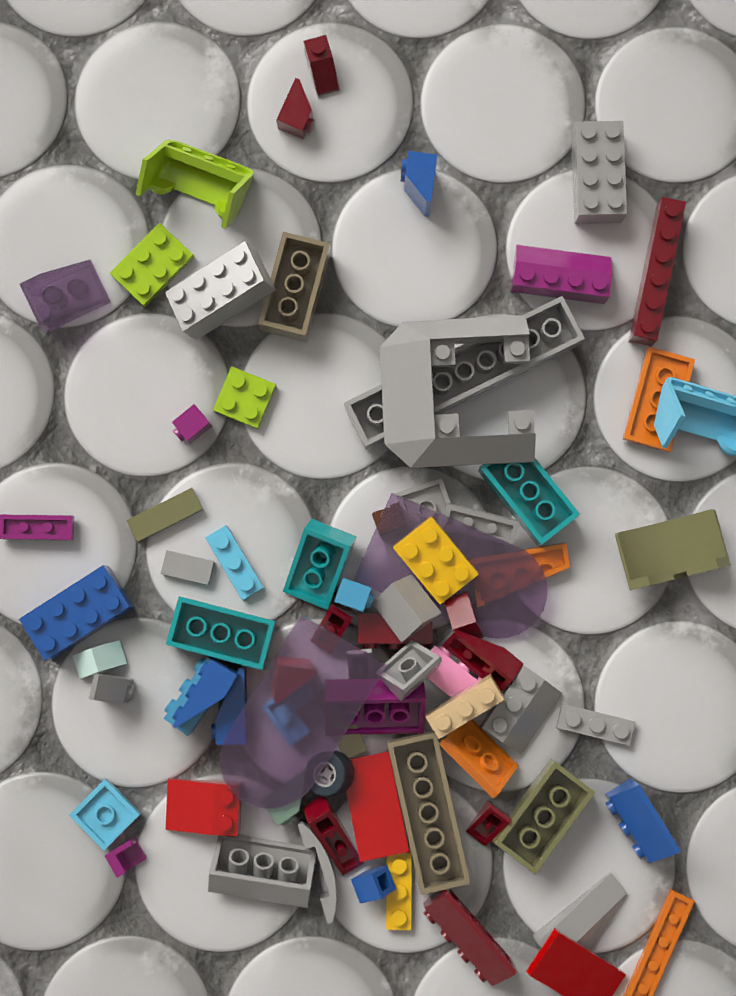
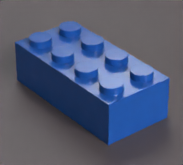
(76, 613)

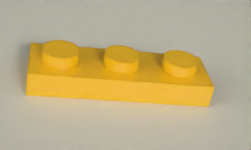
(399, 901)

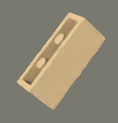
(464, 706)

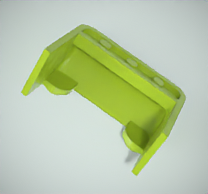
(196, 174)

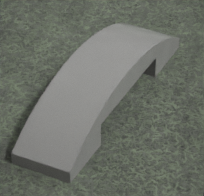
(329, 898)

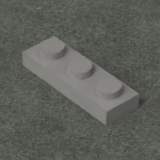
(492, 524)
(595, 724)

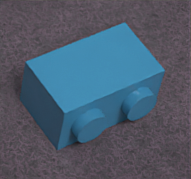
(354, 595)

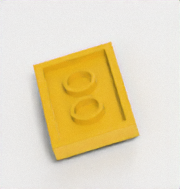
(435, 560)

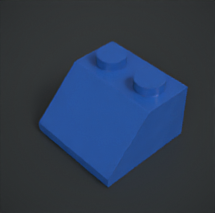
(419, 175)

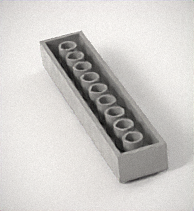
(476, 369)

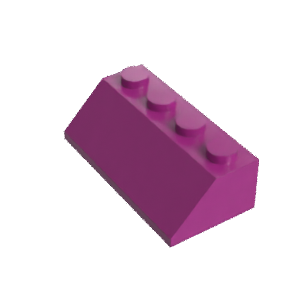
(561, 274)
(388, 715)

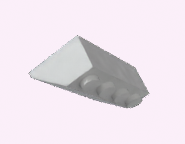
(262, 870)

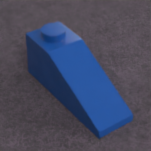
(230, 708)

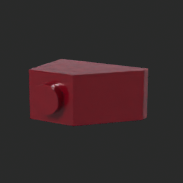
(321, 65)
(296, 112)

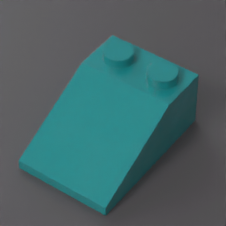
(319, 563)

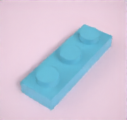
(234, 562)

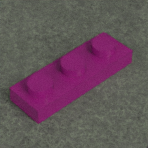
(37, 527)

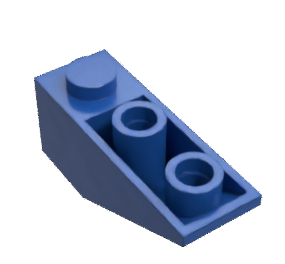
(211, 688)

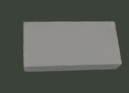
(187, 567)

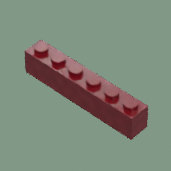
(657, 272)

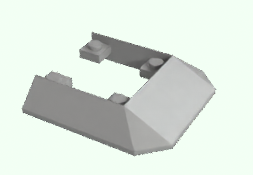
(407, 393)

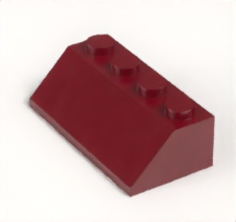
(470, 936)

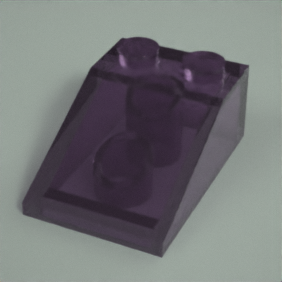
(64, 294)

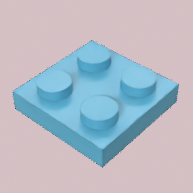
(105, 814)

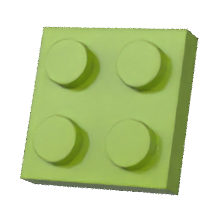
(244, 397)

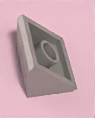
(406, 607)
(409, 669)

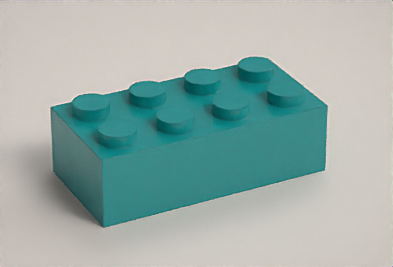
(530, 497)
(221, 633)

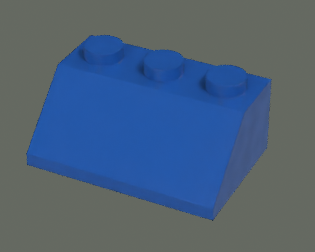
(641, 822)

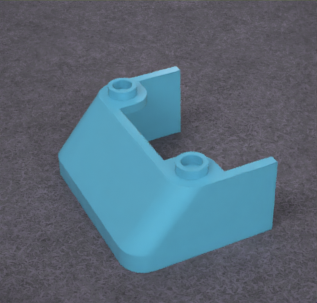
(696, 411)

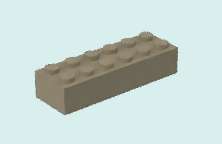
(428, 812)

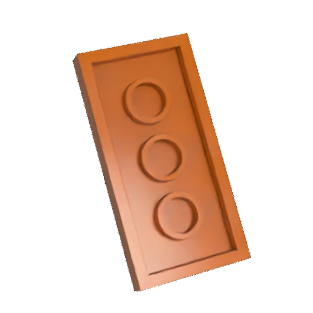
(655, 370)

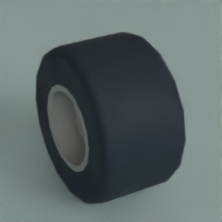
(343, 776)

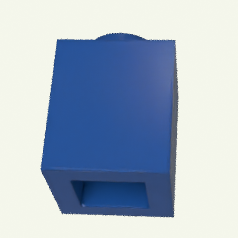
(373, 884)

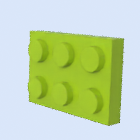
(152, 264)

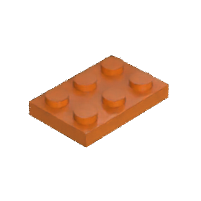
(480, 756)

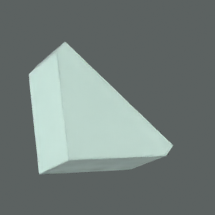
(99, 659)

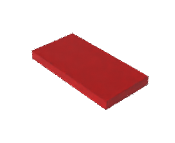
(376, 808)
(573, 968)

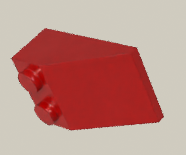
(202, 807)

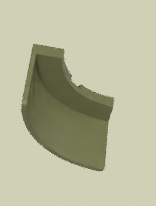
(671, 548)

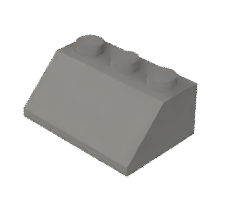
(522, 711)

